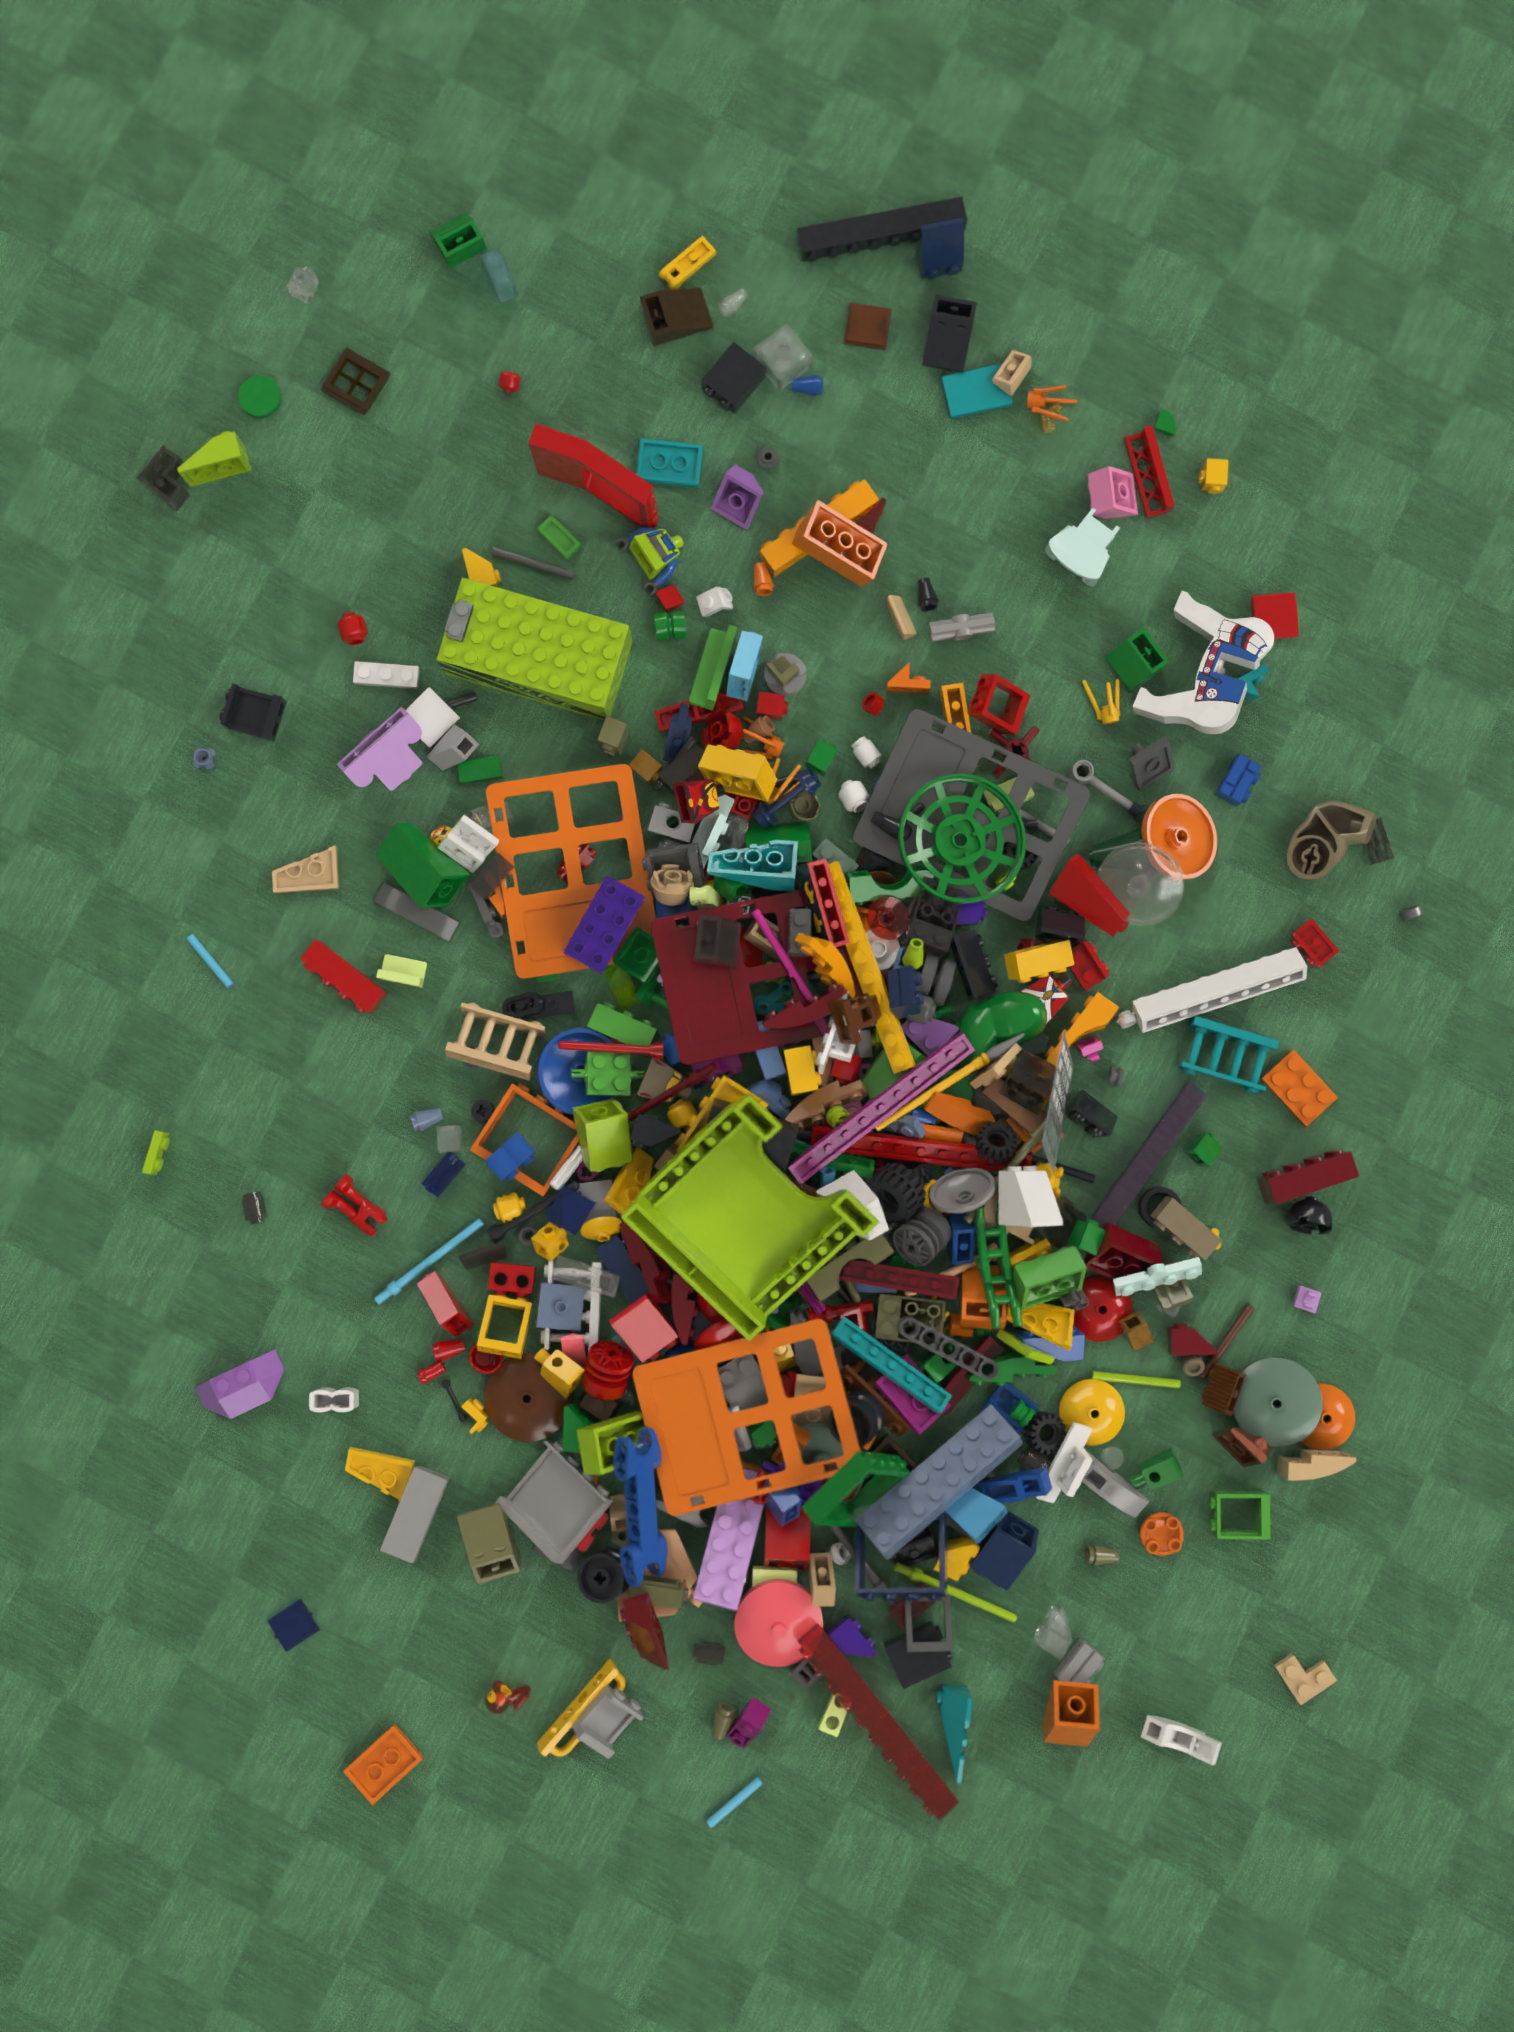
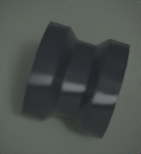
(485, 1112)

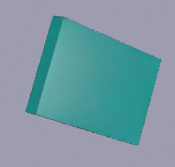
(974, 392)
(670, 462)

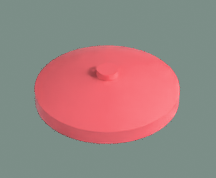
(773, 1620)

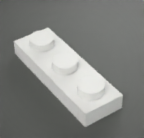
(386, 675)

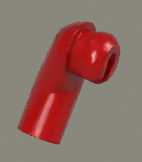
(760, 1499)

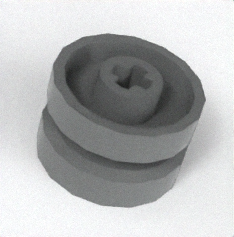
(937, 980)

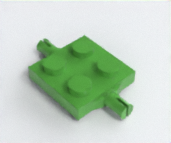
(607, 1074)

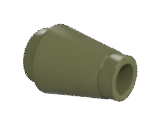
(1099, 1555)
(723, 1719)

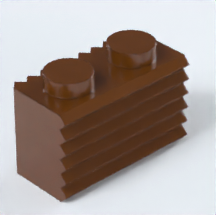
(1223, 1389)

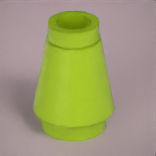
(914, 954)

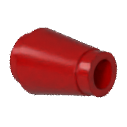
(447, 1349)

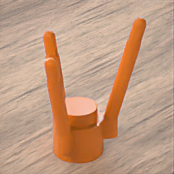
(1037, 400)
(772, 744)

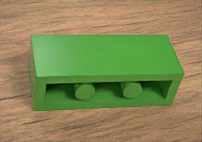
(621, 1026)

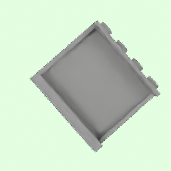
(556, 1503)

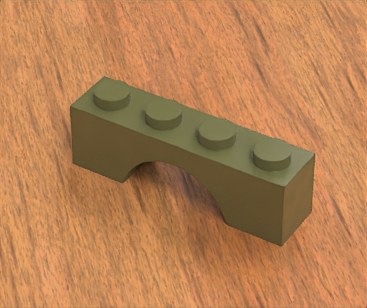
(826, 1280)

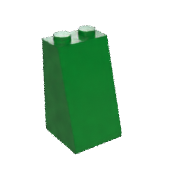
(421, 867)

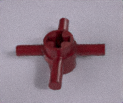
(1020, 744)

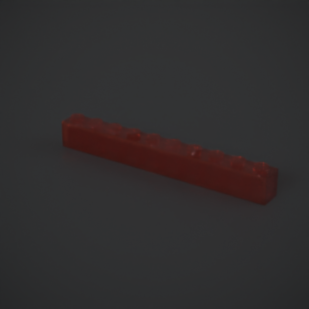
(878, 1721)

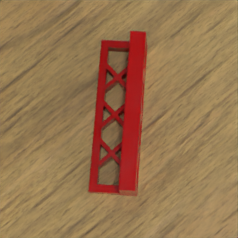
(1157, 471)

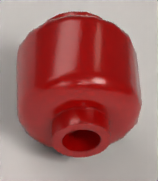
(352, 628)

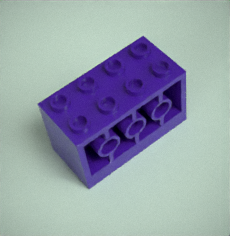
(604, 924)

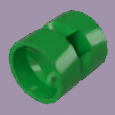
(670, 625)

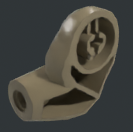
(1325, 838)

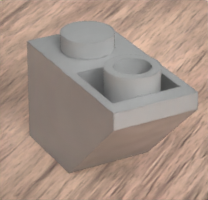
(452, 748)

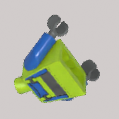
(654, 552)

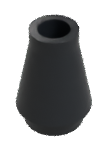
(926, 595)

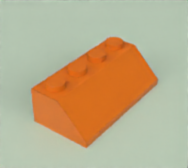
(840, 544)

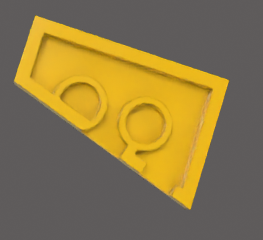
(1048, 1322)
(381, 1470)

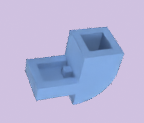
(771, 1093)

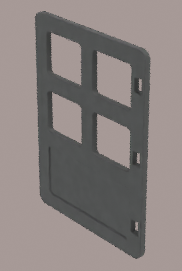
(926, 755)

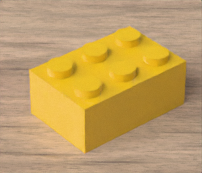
(738, 771)
(801, 1070)

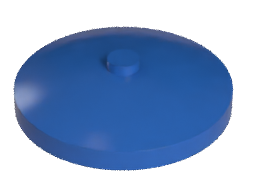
(555, 1068)

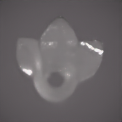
(734, 837)

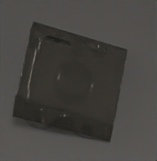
(1059, 1235)

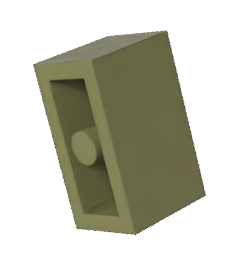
(613, 737)

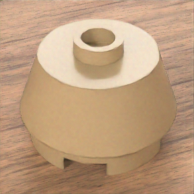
(671, 885)

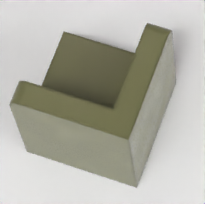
(783, 671)

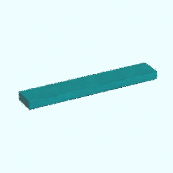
(891, 1365)

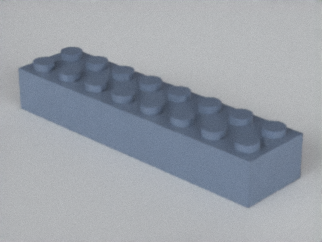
(939, 1481)

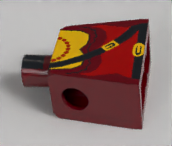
(697, 798)

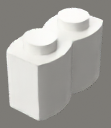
(337, 1400)

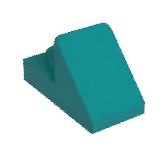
(1252, 679)

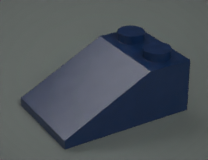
(941, 248)

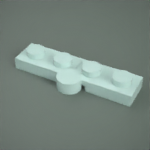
(1157, 1275)

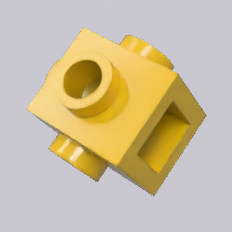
(550, 1241)

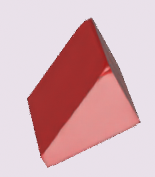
(669, 598)

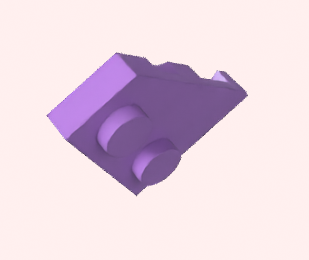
(930, 1035)

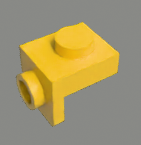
(475, 1409)

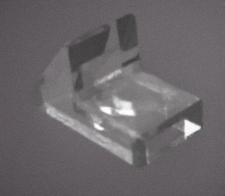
(482, 817)

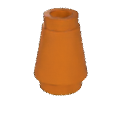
(762, 582)

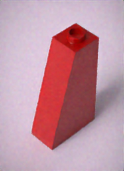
(1090, 897)

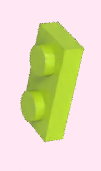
(154, 1156)

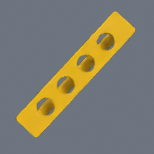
(558, 1729)

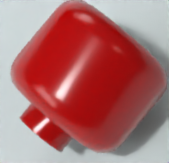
(509, 382)

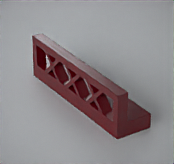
(957, 1384)

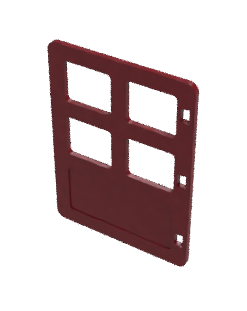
(713, 1003)

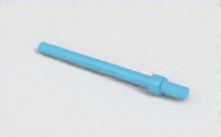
(395, 1286)

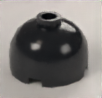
(1310, 1215)

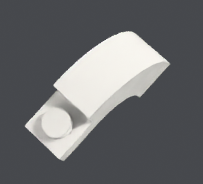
(1181, 1737)

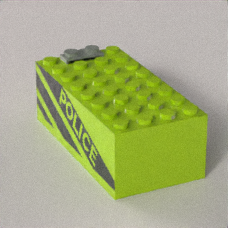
(535, 649)

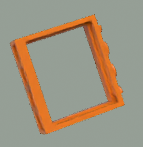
(540, 1102)

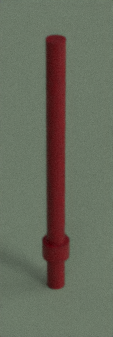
(695, 1078)

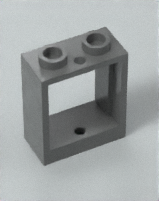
(928, 1646)

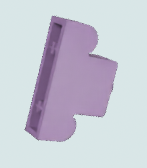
(385, 753)

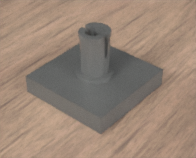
(1151, 762)

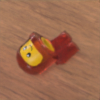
(502, 1697)

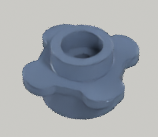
(199, 753)

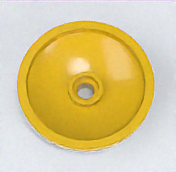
(1092, 1395)

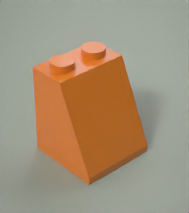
(1071, 1713)

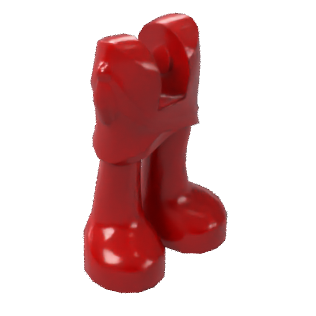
(359, 1217)

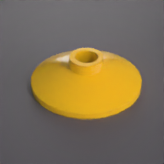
(601, 1228)

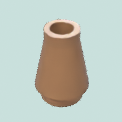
(762, 726)

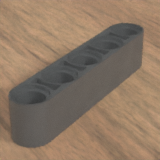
(954, 1355)

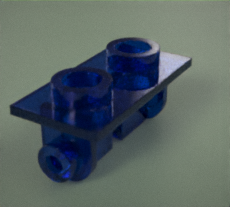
(443, 1174)

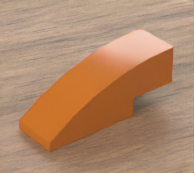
(958, 1112)

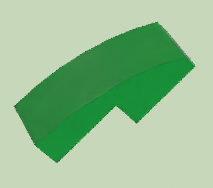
(782, 1318)

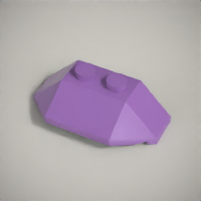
(243, 1386)

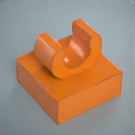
(954, 1328)

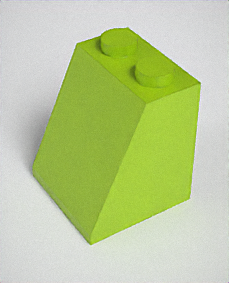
(603, 1134)

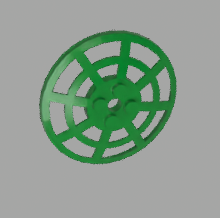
(973, 837)

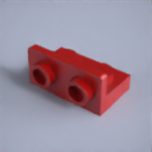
(1087, 966)

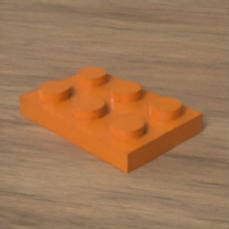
(1299, 1088)
(383, 1764)

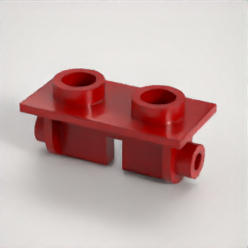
(585, 856)

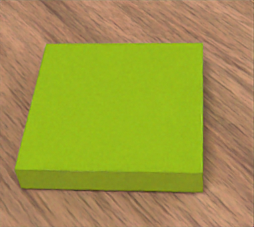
(1026, 1350)

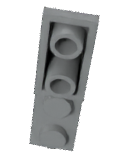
(1114, 1488)

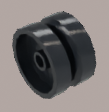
(866, 1414)
(592, 1576)

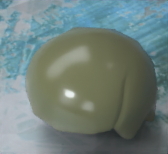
(804, 807)

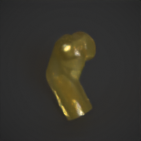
(1047, 422)

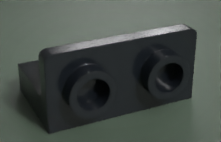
(917, 1549)

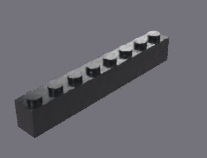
(874, 229)

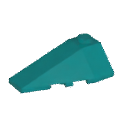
(763, 866)
(955, 1711)

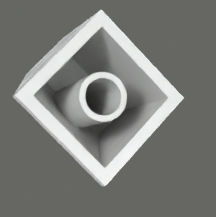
(863, 1194)
(1027, 1198)

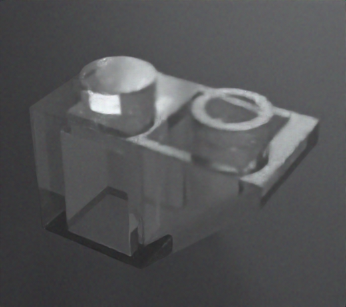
(1055, 1634)

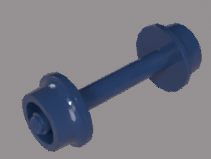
(765, 815)

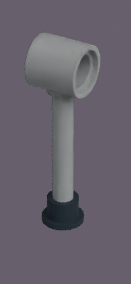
(1132, 807)

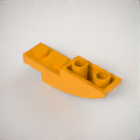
(829, 960)

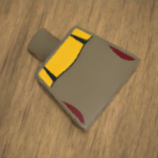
(659, 1079)

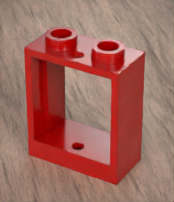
(1014, 708)

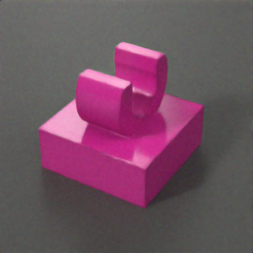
(1089, 1048)

